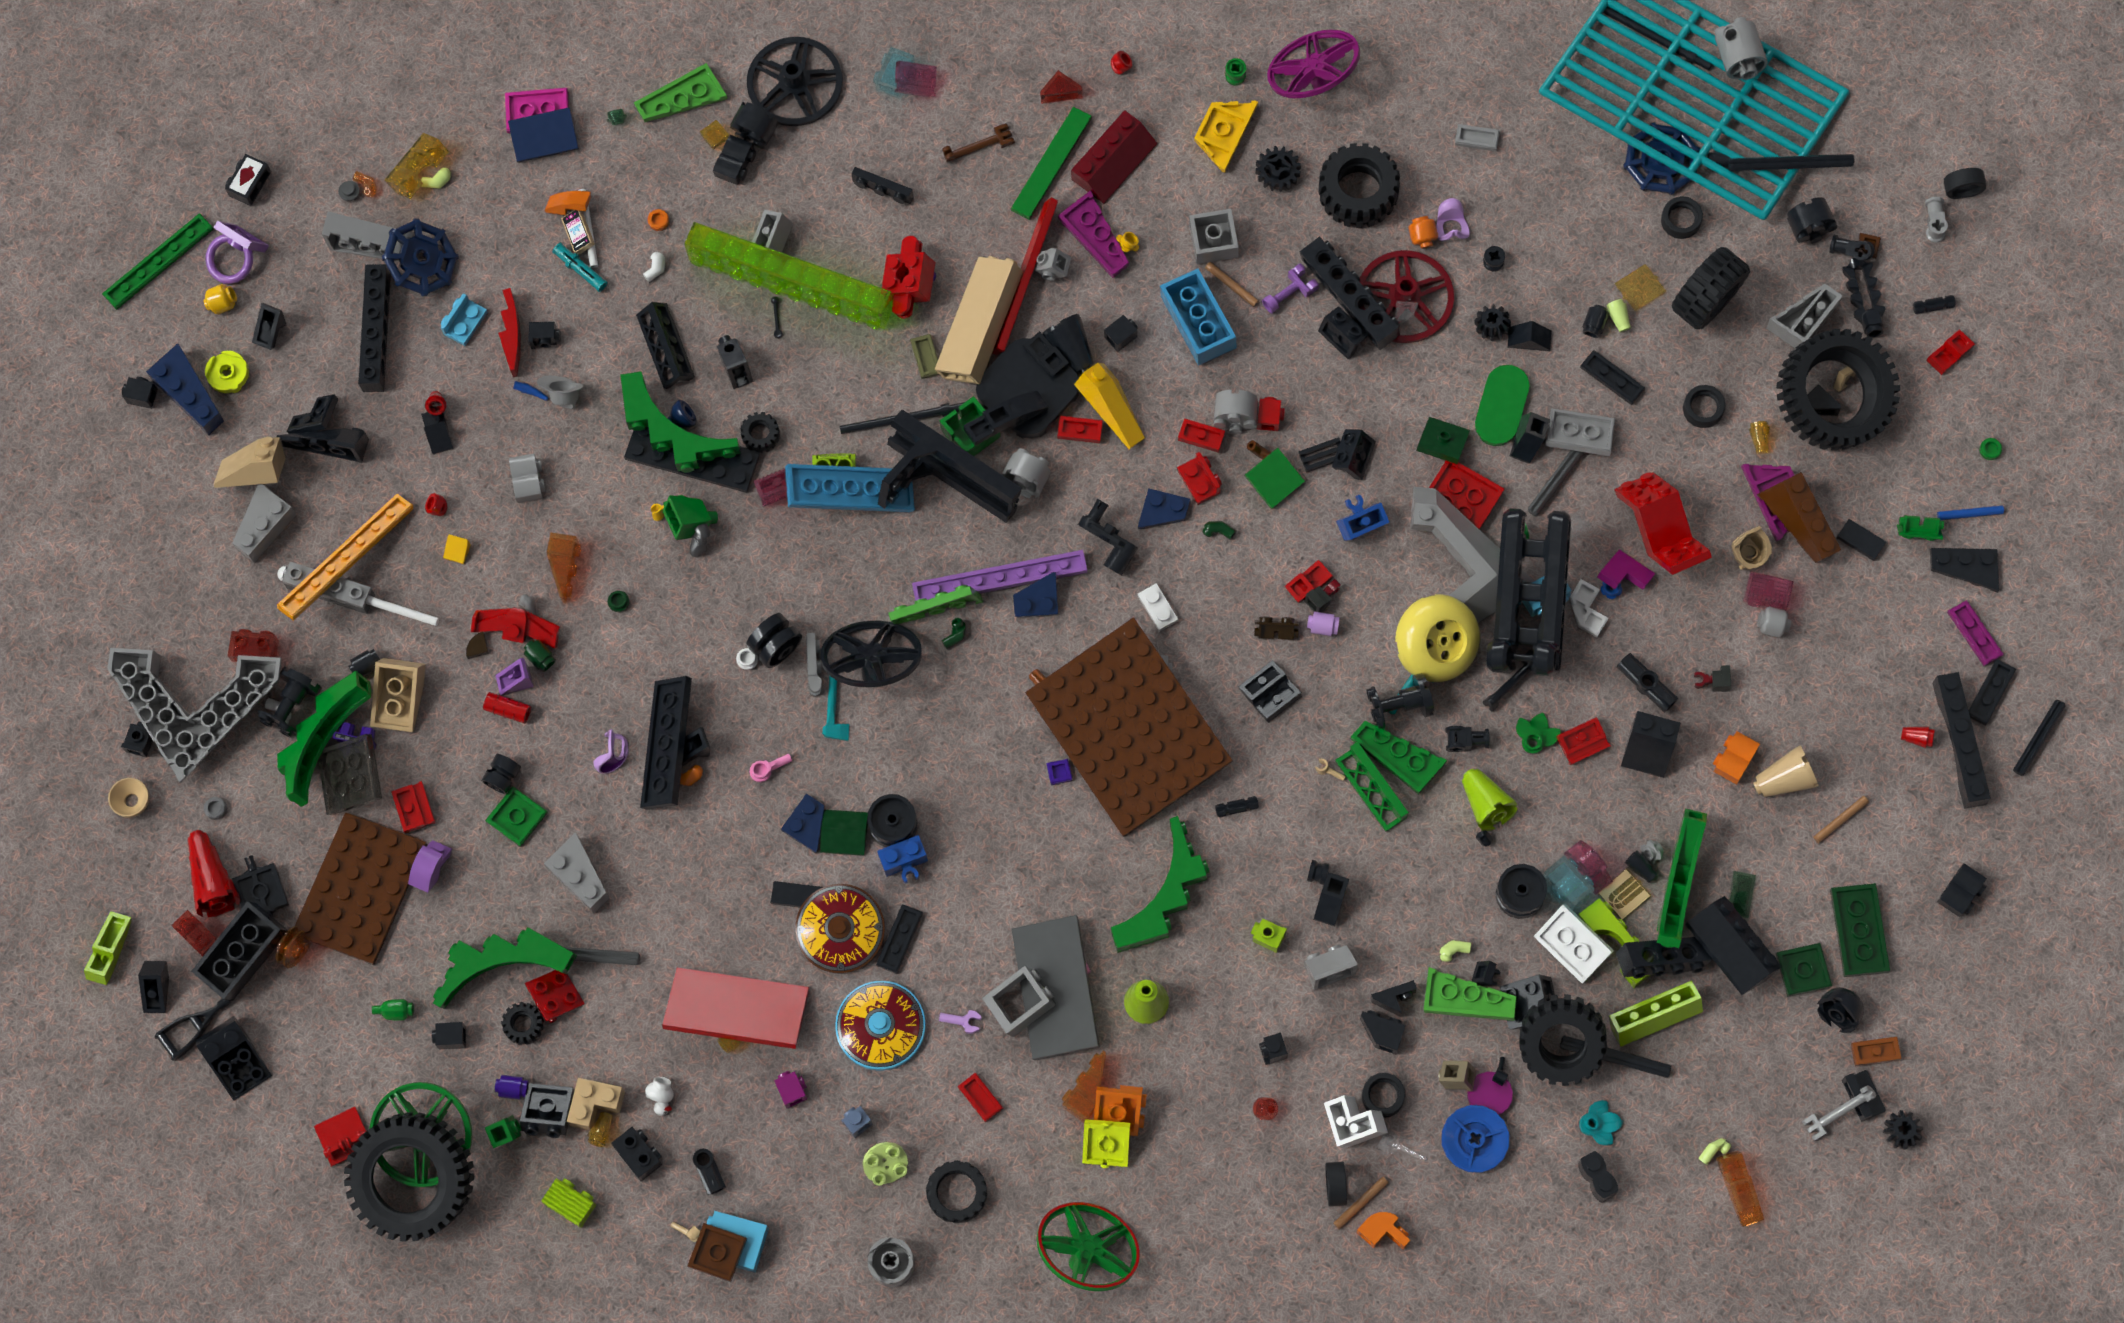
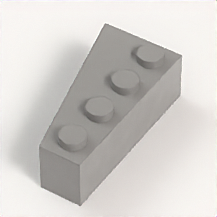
(357, 236)

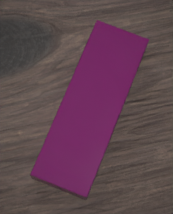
(1975, 633)

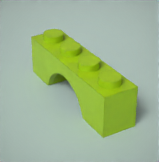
(1602, 921)

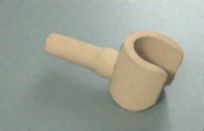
(1328, 770)
(692, 1234)

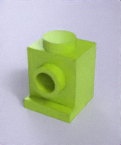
(1270, 942)

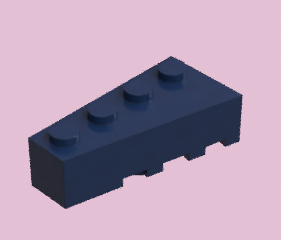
(181, 383)

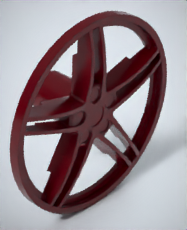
(1409, 290)

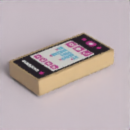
(578, 231)

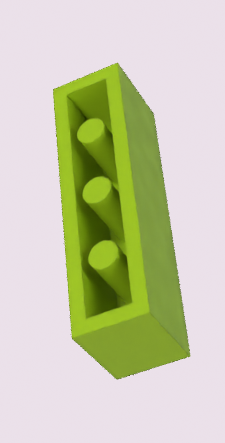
(1656, 1013)

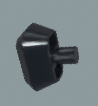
(1484, 838)

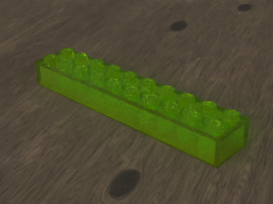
(789, 276)

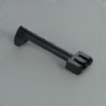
(1492, 700)

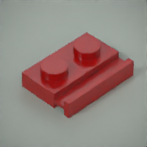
(1583, 740)
(413, 807)

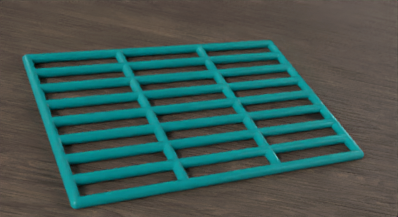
(1729, 111)

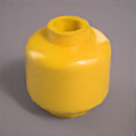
(220, 299)

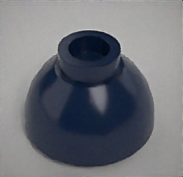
(682, 415)

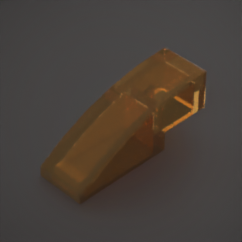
(1740, 1188)

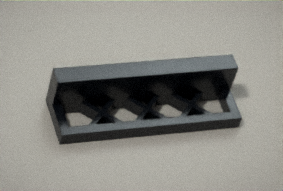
(668, 341)

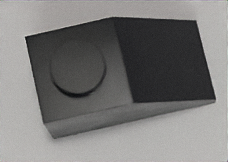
(154, 986)

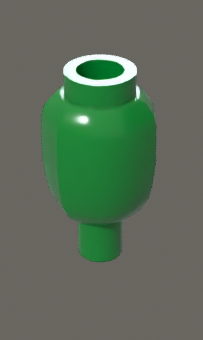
(394, 1009)

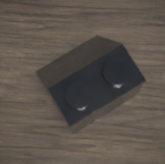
(1650, 744)

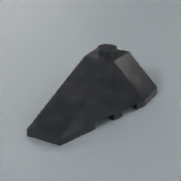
(336, 443)

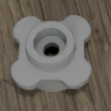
(1652, 851)

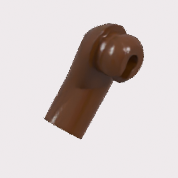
(1257, 449)

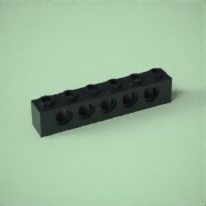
(374, 328)
(1379, 334)

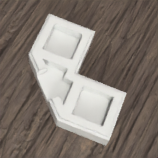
(1587, 618)

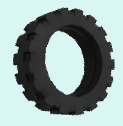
(955, 1168)

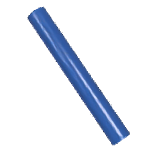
(1973, 512)

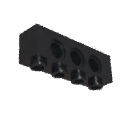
(1654, 959)

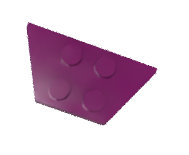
(1762, 478)

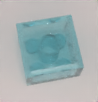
(1568, 884)

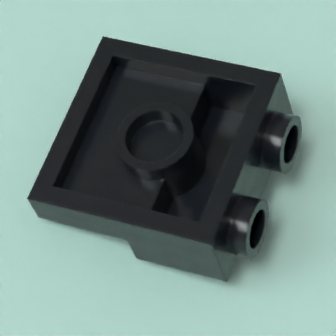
(546, 1110)

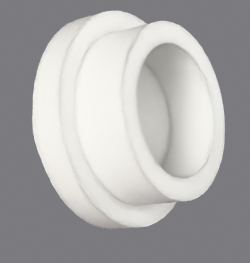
(746, 659)

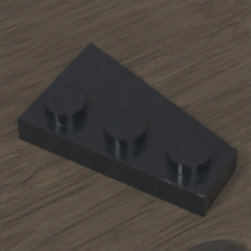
(1969, 565)

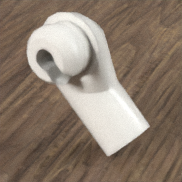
(657, 268)

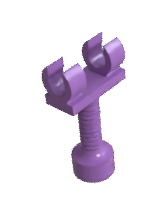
(1271, 303)

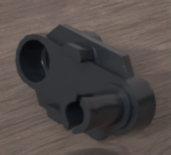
(1122, 551)

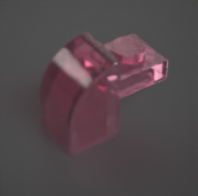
(1590, 864)

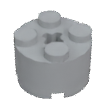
(1235, 411)
(1027, 472)
(893, 1249)

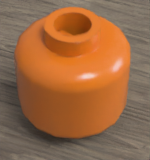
(1423, 231)

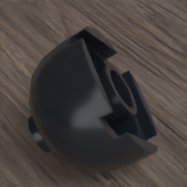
(1842, 1008)

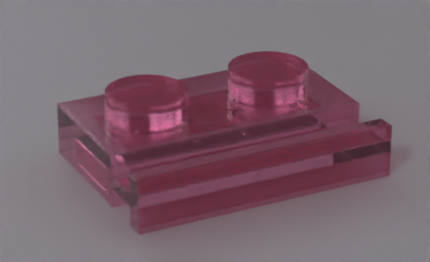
(915, 79)

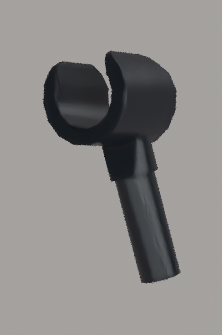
(1500, 1076)

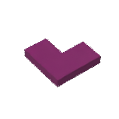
(1622, 567)

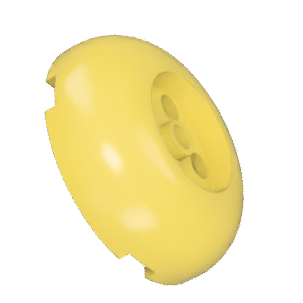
(1419, 625)

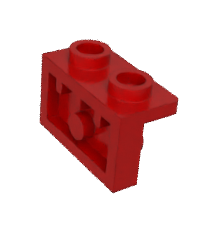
(1200, 479)

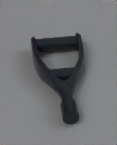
(198, 1024)

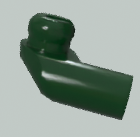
(1218, 526)

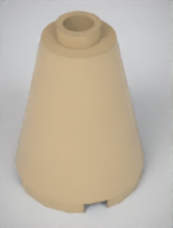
(1786, 775)

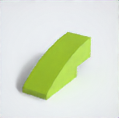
(107, 948)

